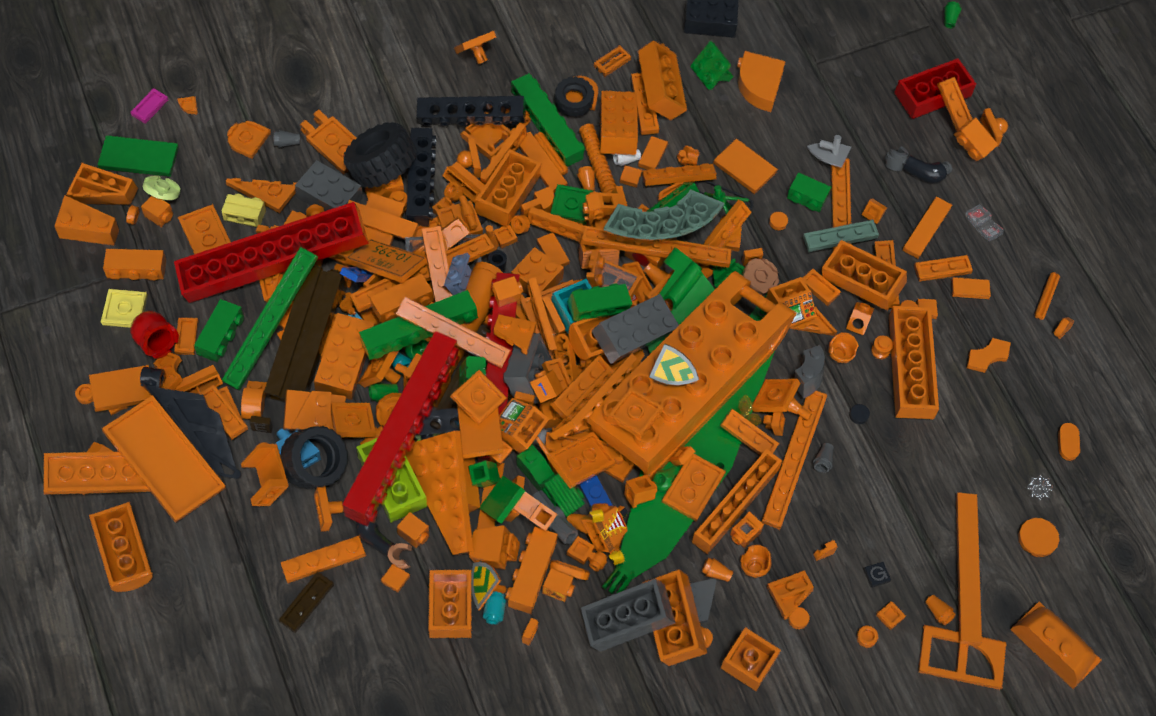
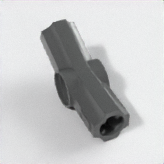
(566, 531)

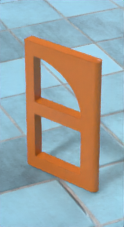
(992, 649)

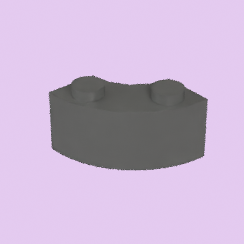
(811, 371)

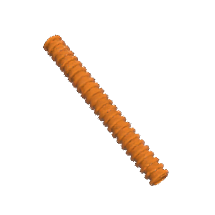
(597, 159)

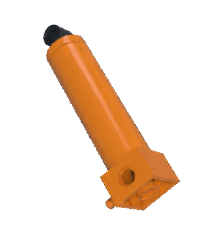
(480, 291)

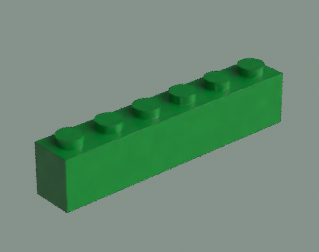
(547, 119)
(399, 333)

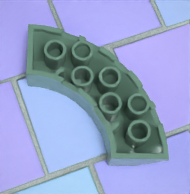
(687, 216)

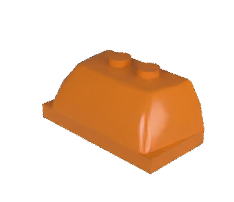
(1056, 644)

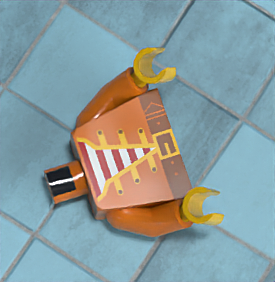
(606, 529)

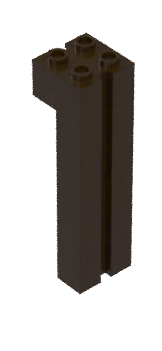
(305, 333)

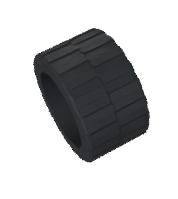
(334, 449)

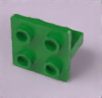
(711, 66)

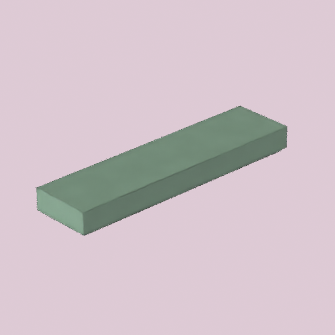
(849, 233)

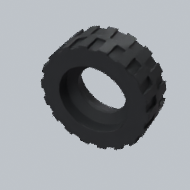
(574, 108)

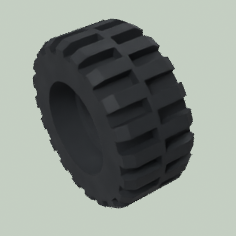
(380, 155)

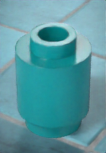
(494, 608)

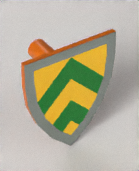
(484, 582)

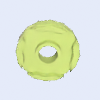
(160, 188)

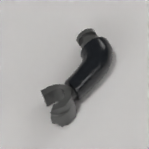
(925, 171)

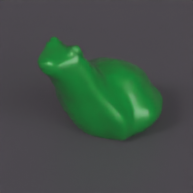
(664, 478)

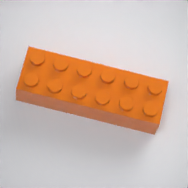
(913, 362)

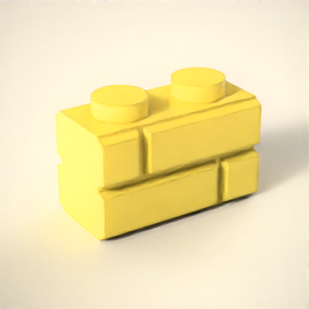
(243, 210)

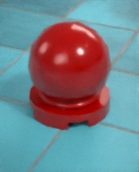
(153, 334)

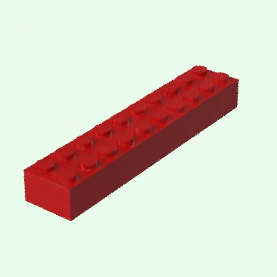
(269, 252)
(400, 429)

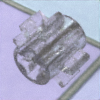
(1040, 481)

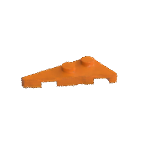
(272, 193)

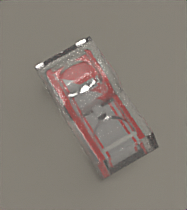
(982, 222)

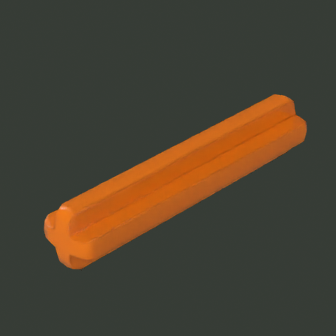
(552, 154)
(1047, 295)

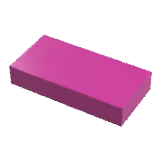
(149, 106)

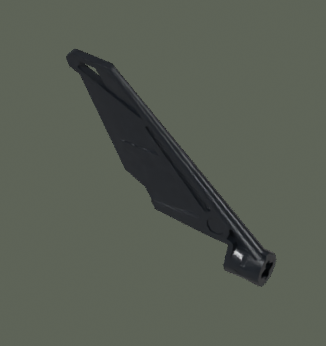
(195, 420)

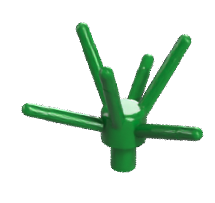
(720, 196)

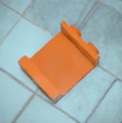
(270, 473)

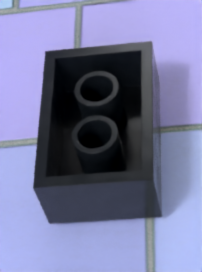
(711, 17)

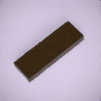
(306, 602)

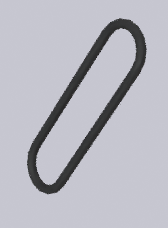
(726, 189)

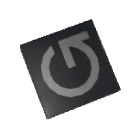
(877, 574)

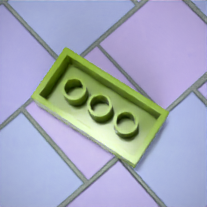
(405, 494)

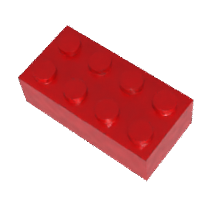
(921, 93)

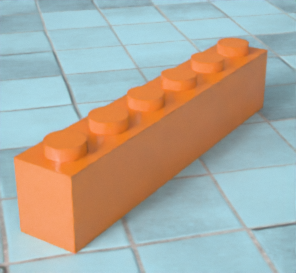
(736, 501)

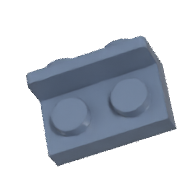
(458, 274)

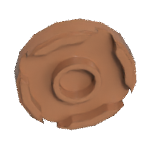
(761, 274)

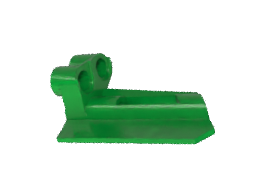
(685, 288)

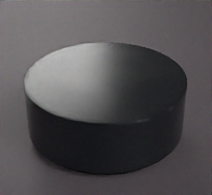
(859, 414)

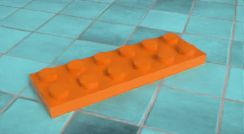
(594, 398)
(89, 474)

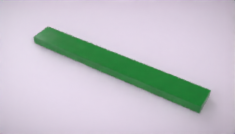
(269, 318)

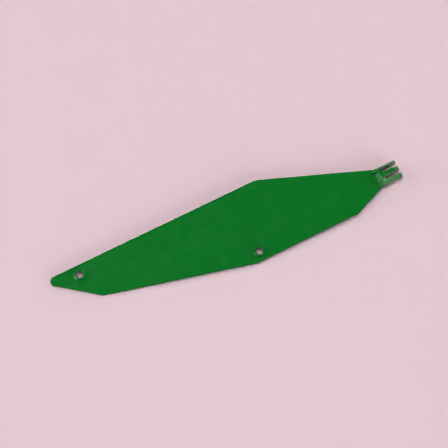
(654, 526)

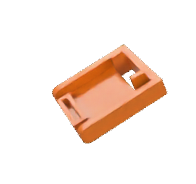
(486, 137)

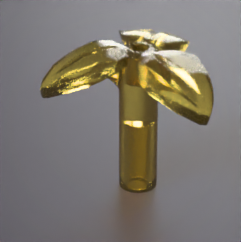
(745, 407)

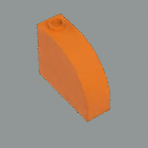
(759, 79)

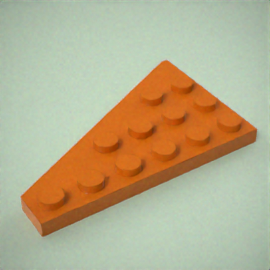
(441, 474)

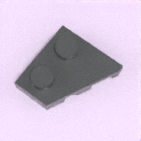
(703, 595)

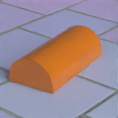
(582, 338)
(121, 548)

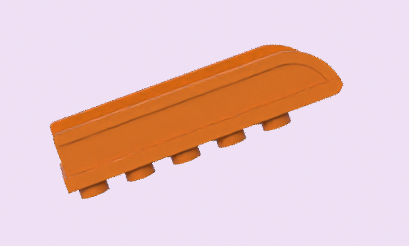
(724, 350)

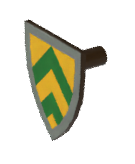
(673, 367)

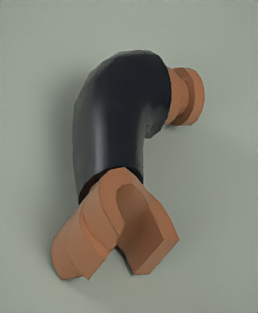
(374, 538)

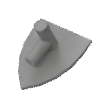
(830, 152)

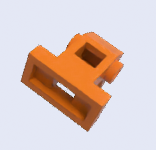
(595, 207)

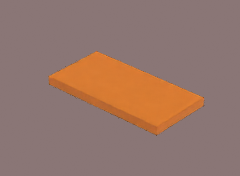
(163, 458)

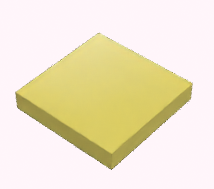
(123, 307)

